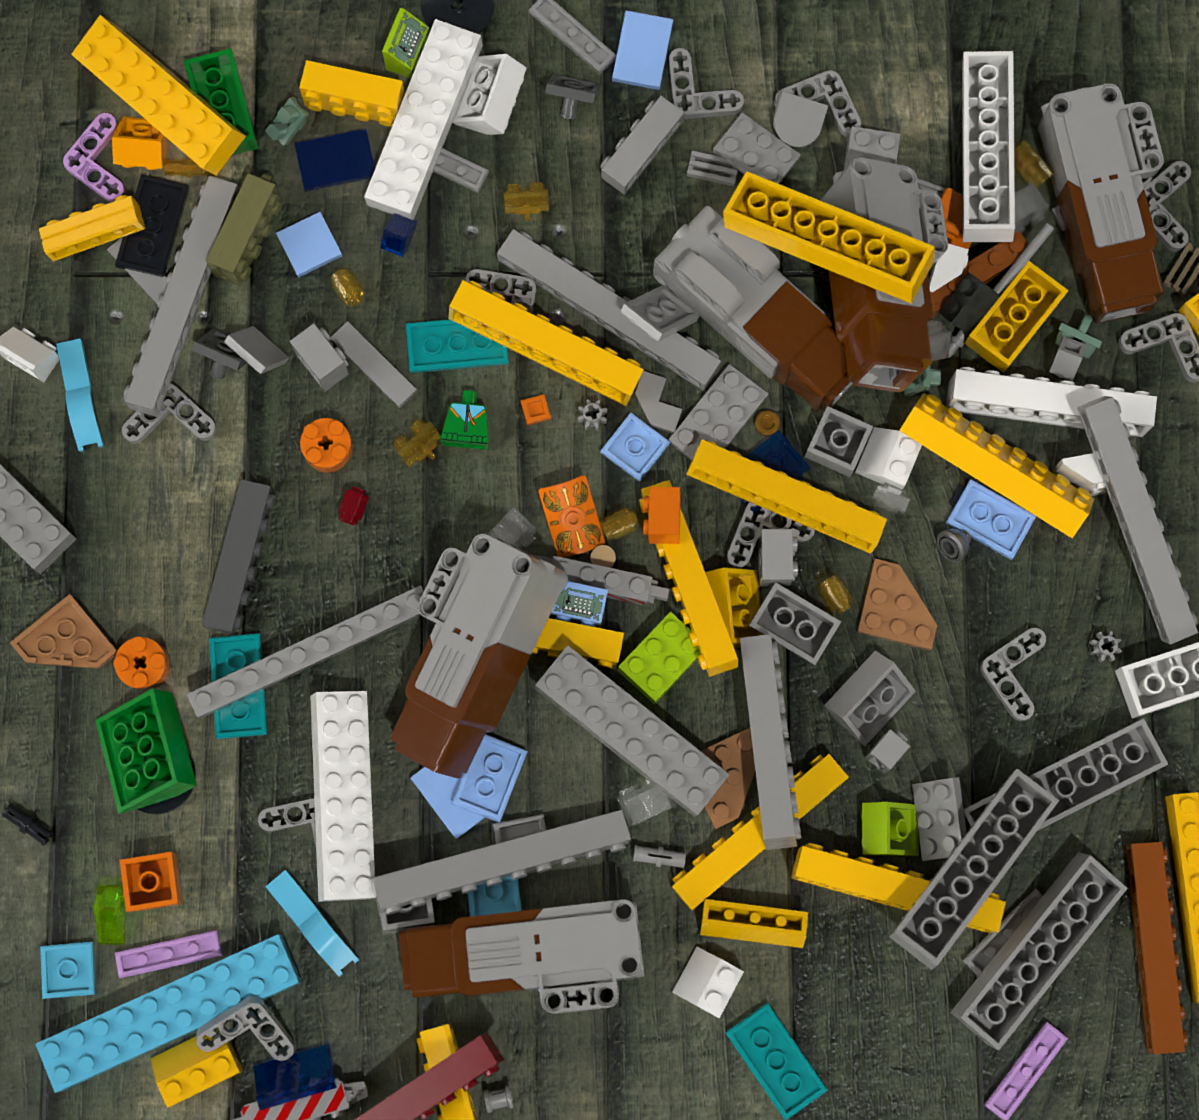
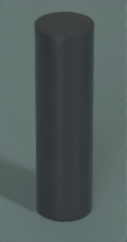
(956, 496)

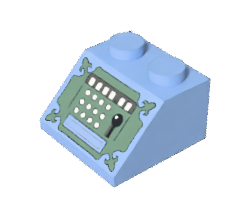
(580, 604)

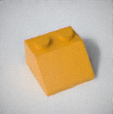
(139, 144)

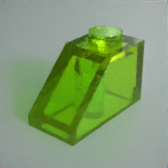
(110, 915)

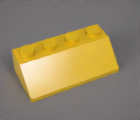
(438, 1045)

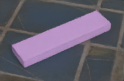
(168, 954)
(1026, 1071)

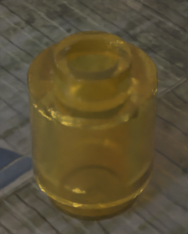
(347, 287)
(619, 524)
(836, 595)

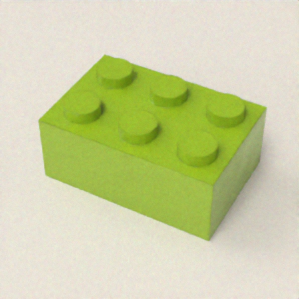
(660, 658)

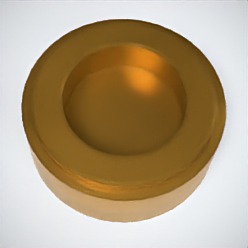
(767, 423)

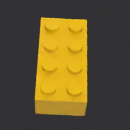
(351, 93)
(1016, 316)

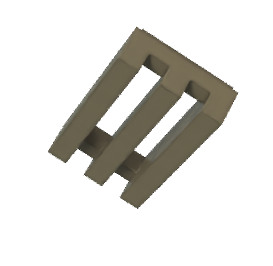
(1175, 287)

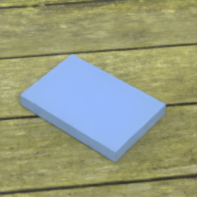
(642, 50)
(991, 519)
(490, 778)
(440, 792)

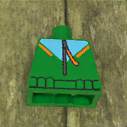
(466, 424)

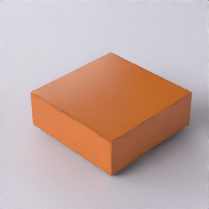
(535, 409)

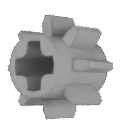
(588, 419)
(1108, 639)

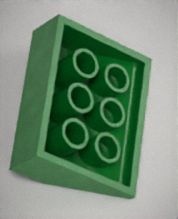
(145, 751)

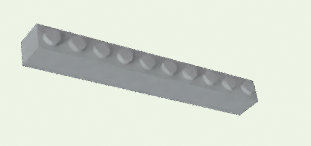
(181, 299)
(604, 307)
(1138, 519)
(306, 653)
(500, 861)

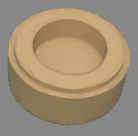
(603, 556)

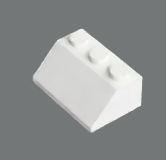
(490, 94)

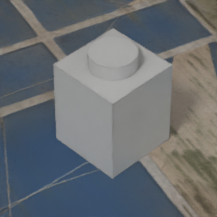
(1068, 358)

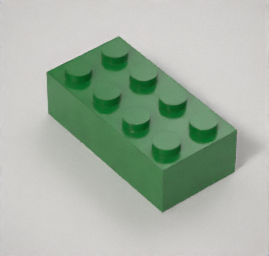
(219, 84)

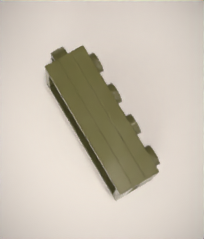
(245, 229)

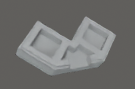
(657, 413)

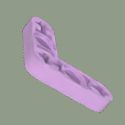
(88, 165)

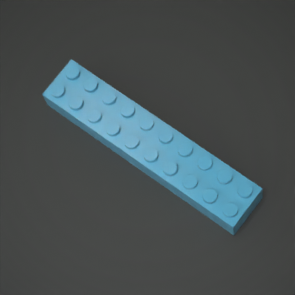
(166, 1013)

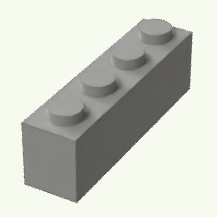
(642, 144)

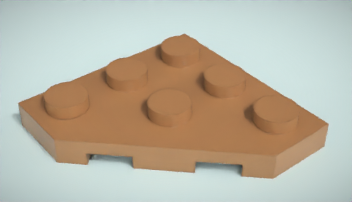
(895, 609)
(65, 639)
(737, 759)

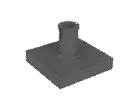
(572, 90)
(214, 347)

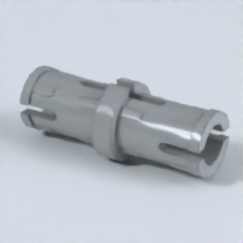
(677, 858)

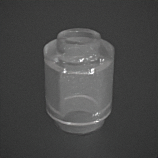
(891, 498)

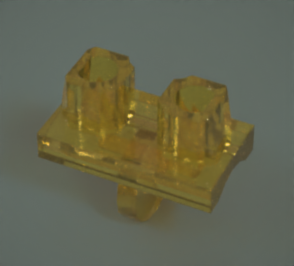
(1031, 165)
(526, 201)
(419, 445)

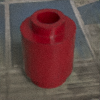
(353, 506)

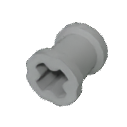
(498, 1098)

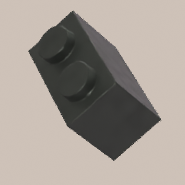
(969, 303)

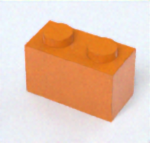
(664, 515)

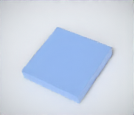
(309, 244)
(635, 447)

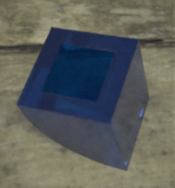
(398, 234)

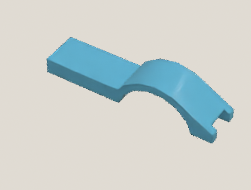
(78, 393)
(311, 922)

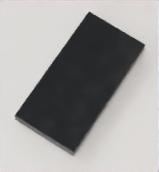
(161, 210)

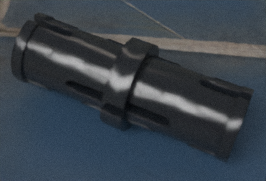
(27, 824)

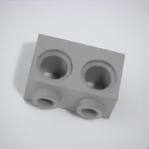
(888, 750)

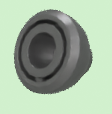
(953, 544)

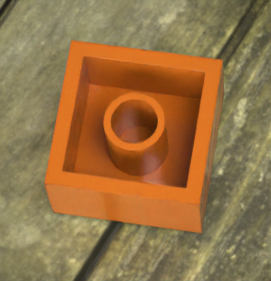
(151, 882)

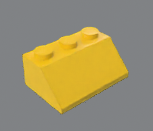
(737, 600)
(189, 1070)

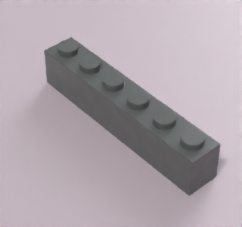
(238, 557)

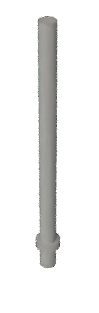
(957, 340)

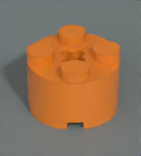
(316, 435)
(155, 657)

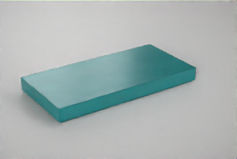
(450, 346)
(247, 715)
(776, 1061)

